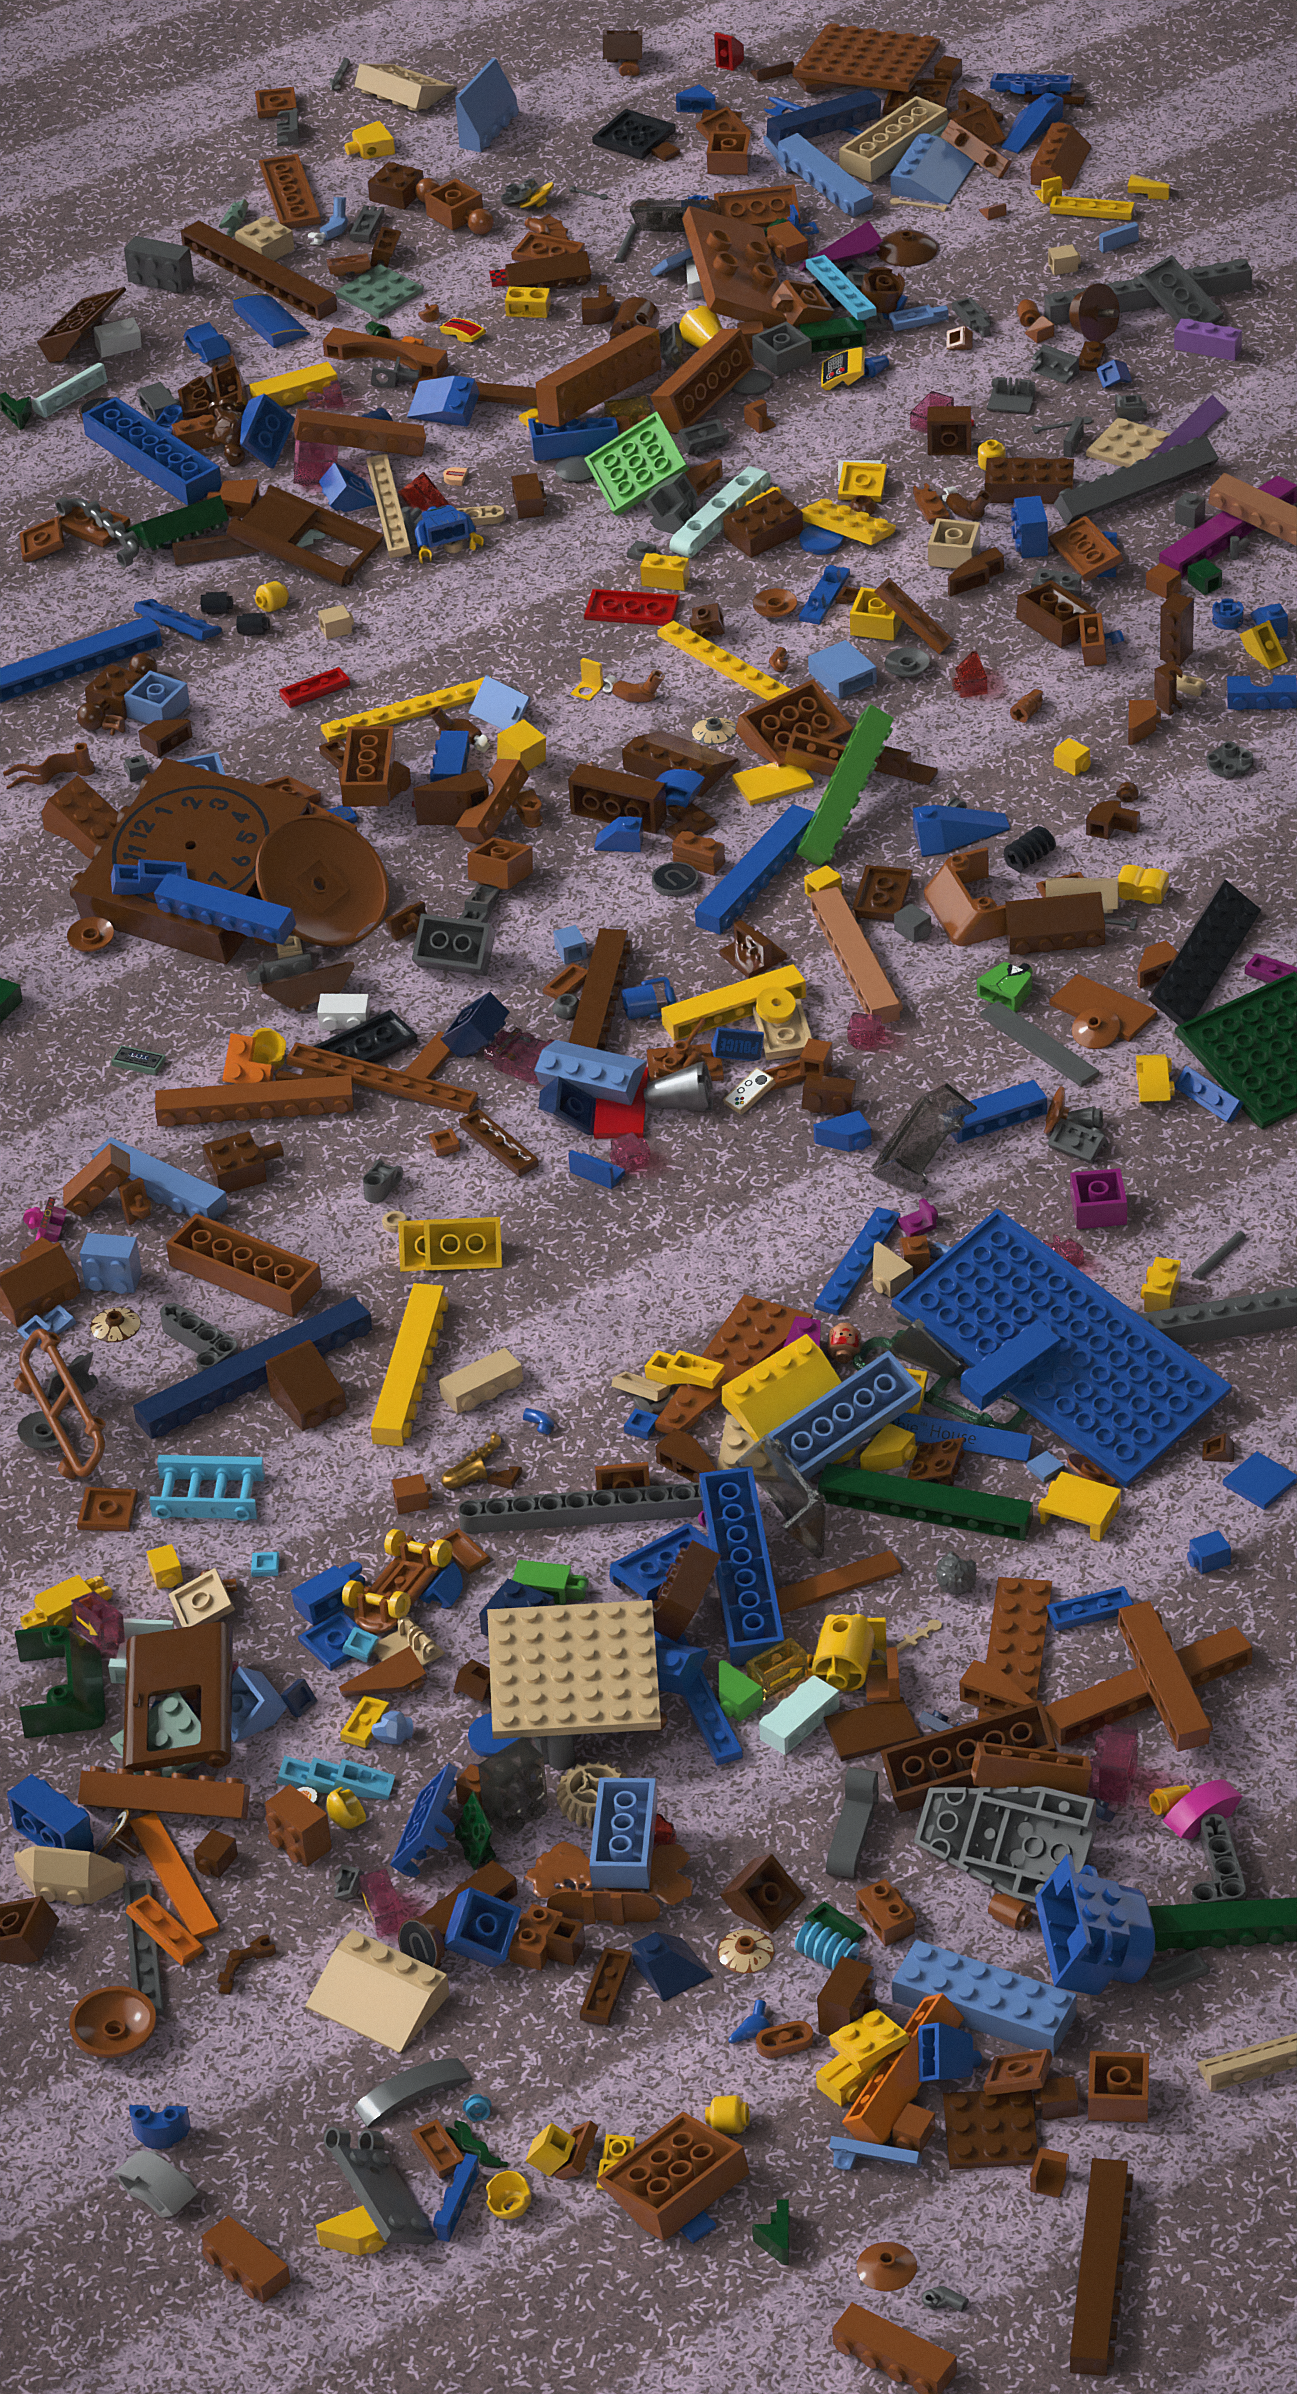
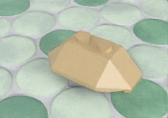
(68, 1874)

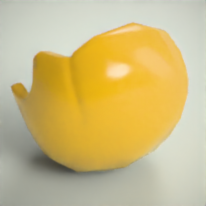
(345, 1809)
(508, 2188)

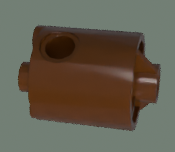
(635, 312)

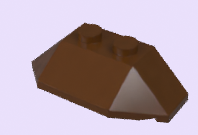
(306, 988)

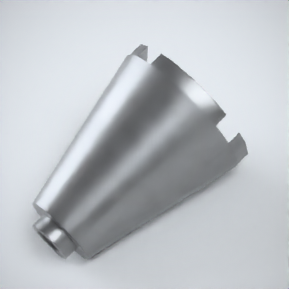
(682, 1089)

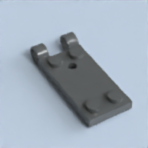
(379, 2186)

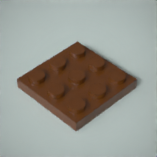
(929, 89)
(990, 2129)

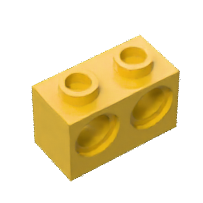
(527, 302)

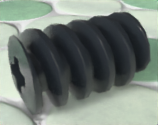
(1029, 848)

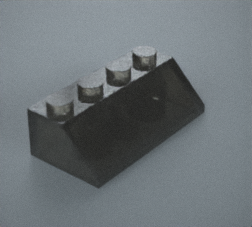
(667, 214)

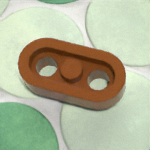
(783, 2038)

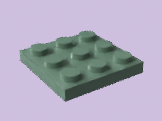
(379, 291)
(170, 1726)

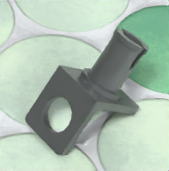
(397, 374)

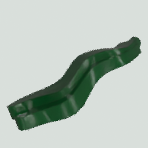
(465, 2143)

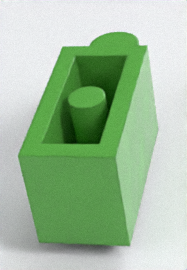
(551, 1579)

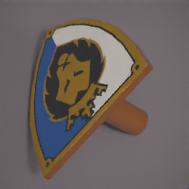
(120, 1835)

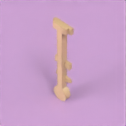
(896, 201)
(933, 1625)

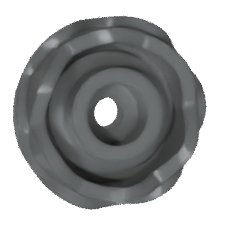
(566, 1006)

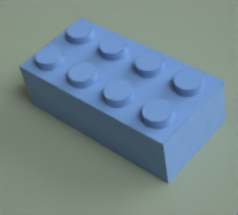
(623, 1833)

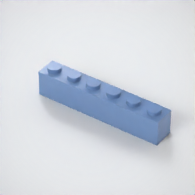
(825, 175)
(172, 1186)

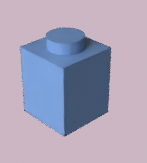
(570, 944)

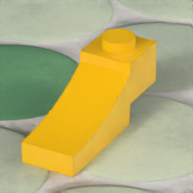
(683, 1369)

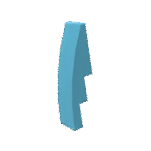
(329, 1776)

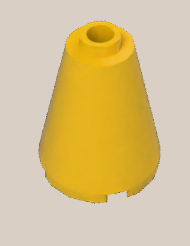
(699, 326)

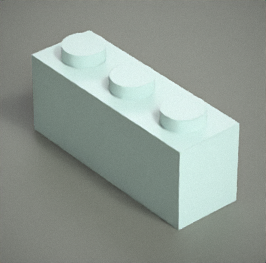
(798, 1714)

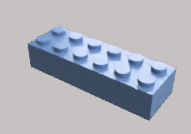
(848, 1414)
(987, 1996)

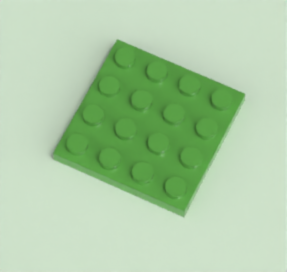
(636, 463)

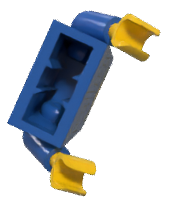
(442, 527)

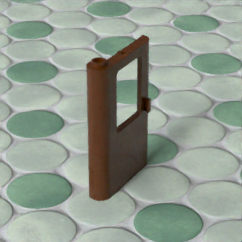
(284, 519)
(179, 1662)

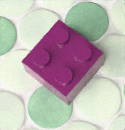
(1098, 1198)

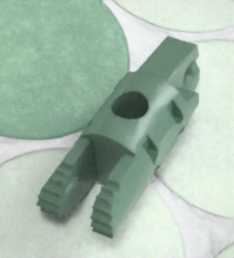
(234, 217)

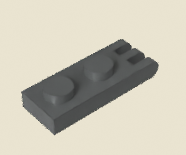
(366, 224)

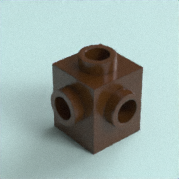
(707, 620)

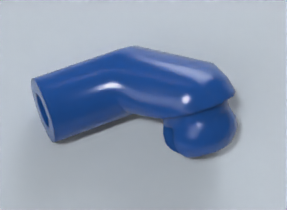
(541, 1418)

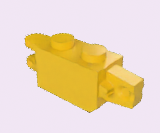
(54, 1604)

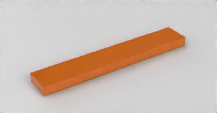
(174, 1875)

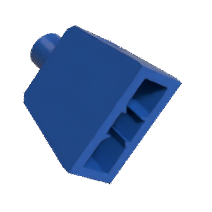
(945, 2053)

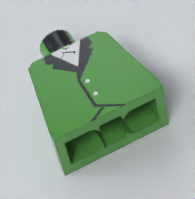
(1006, 984)

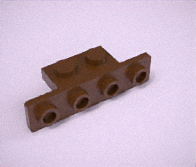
(899, 764)

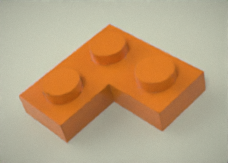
(239, 1063)

